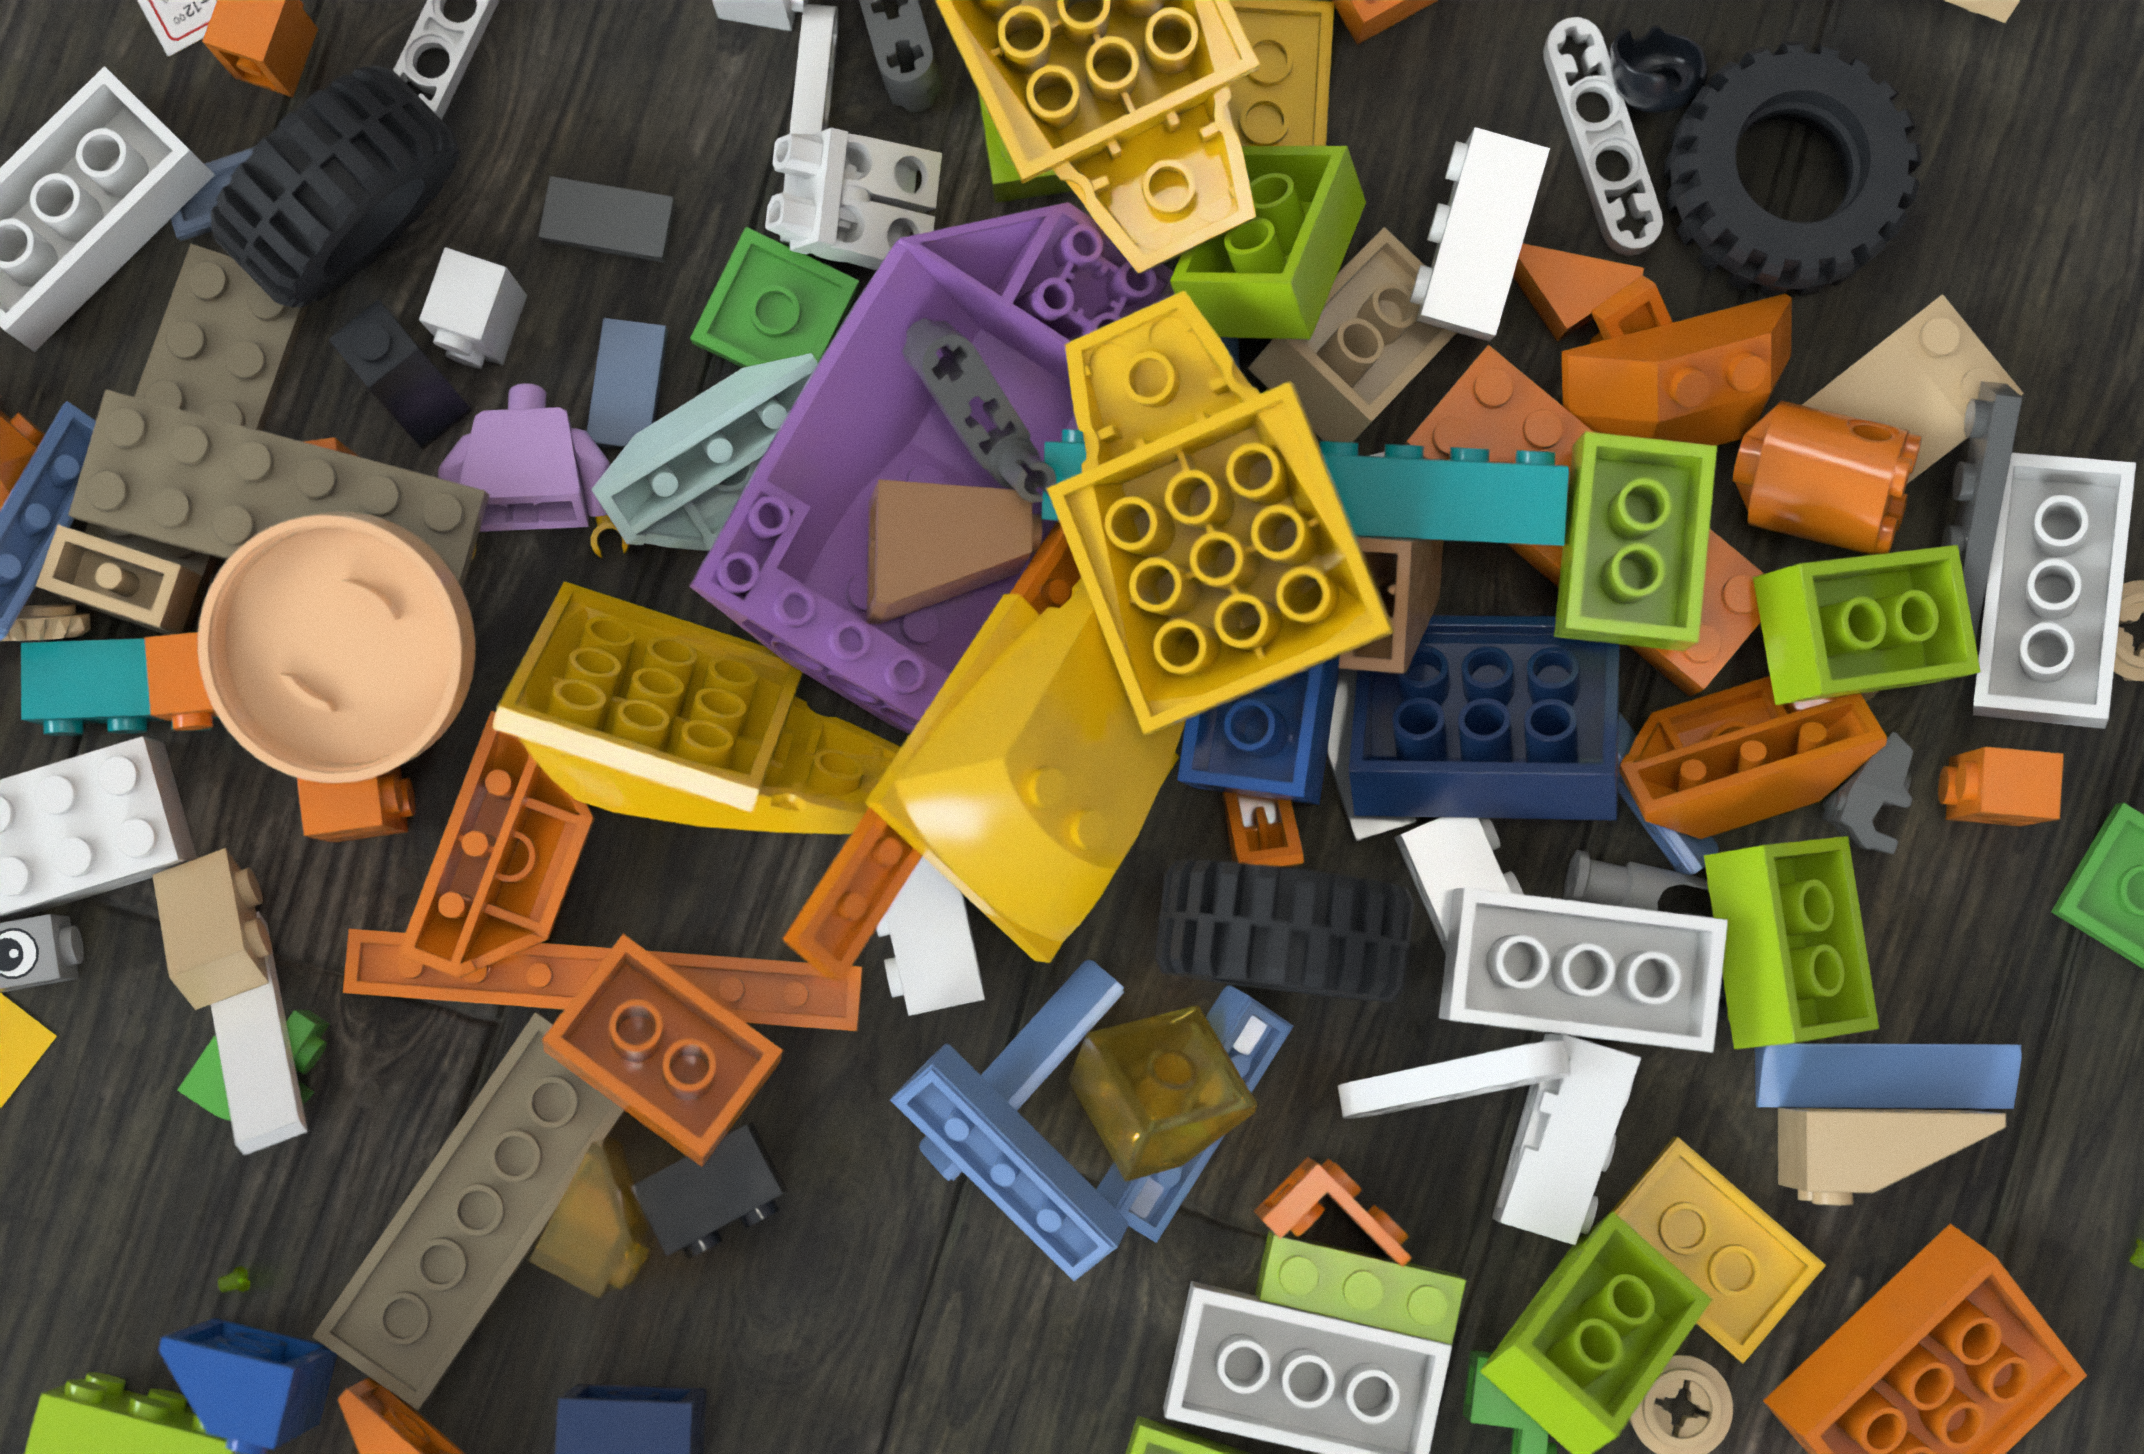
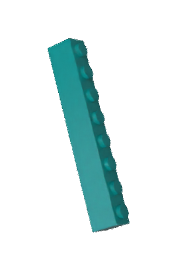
(1416, 495)

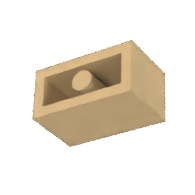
(118, 580)
(212, 928)

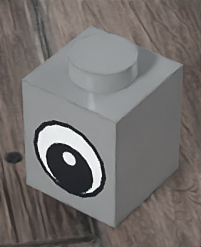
(39, 952)

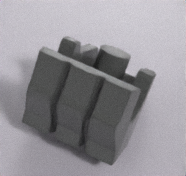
(1859, 797)

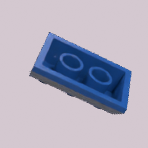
(250, 1382)

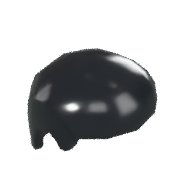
(1657, 69)

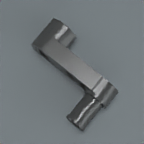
(903, 54)
(957, 380)

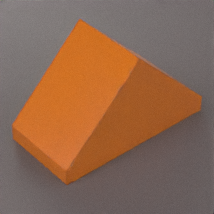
(1568, 285)
(1262, 831)

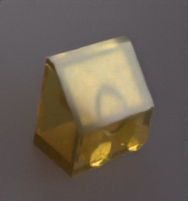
(1159, 1090)
(596, 1225)

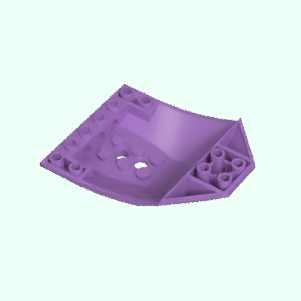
(798, 536)

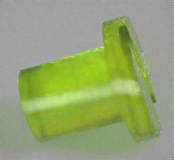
(2138, 1256)
(236, 1280)

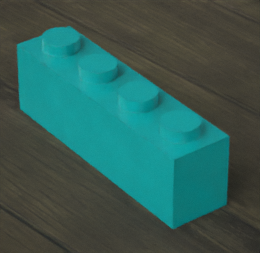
(86, 684)

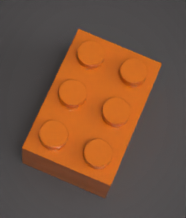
(662, 1050)

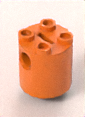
(1826, 477)

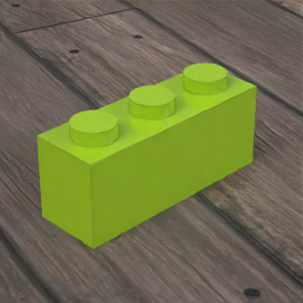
(1360, 1287)

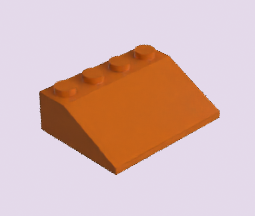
(1931, 1364)

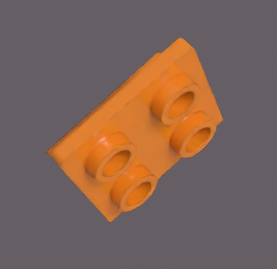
(1296, 1206)

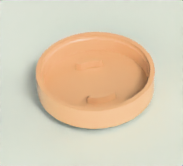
(336, 646)

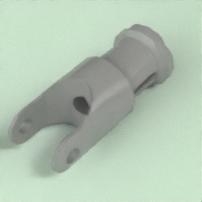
(1615, 885)

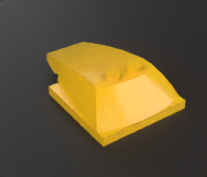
(1120, 108)
(1204, 520)
(683, 724)
(1029, 772)

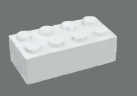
(85, 203)
(2055, 591)
(89, 826)
(1583, 969)
(1303, 1377)

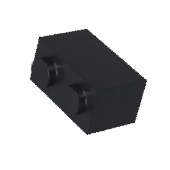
(694, 1201)

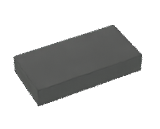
(607, 219)

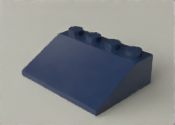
(1490, 725)

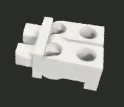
(852, 195)

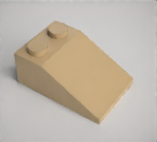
(1361, 346)
(1918, 381)
(1864, 1150)

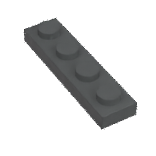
(1981, 486)

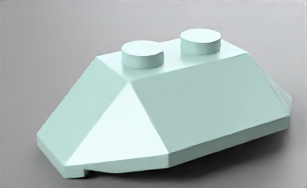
(692, 465)

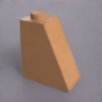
(942, 543)
(1409, 586)

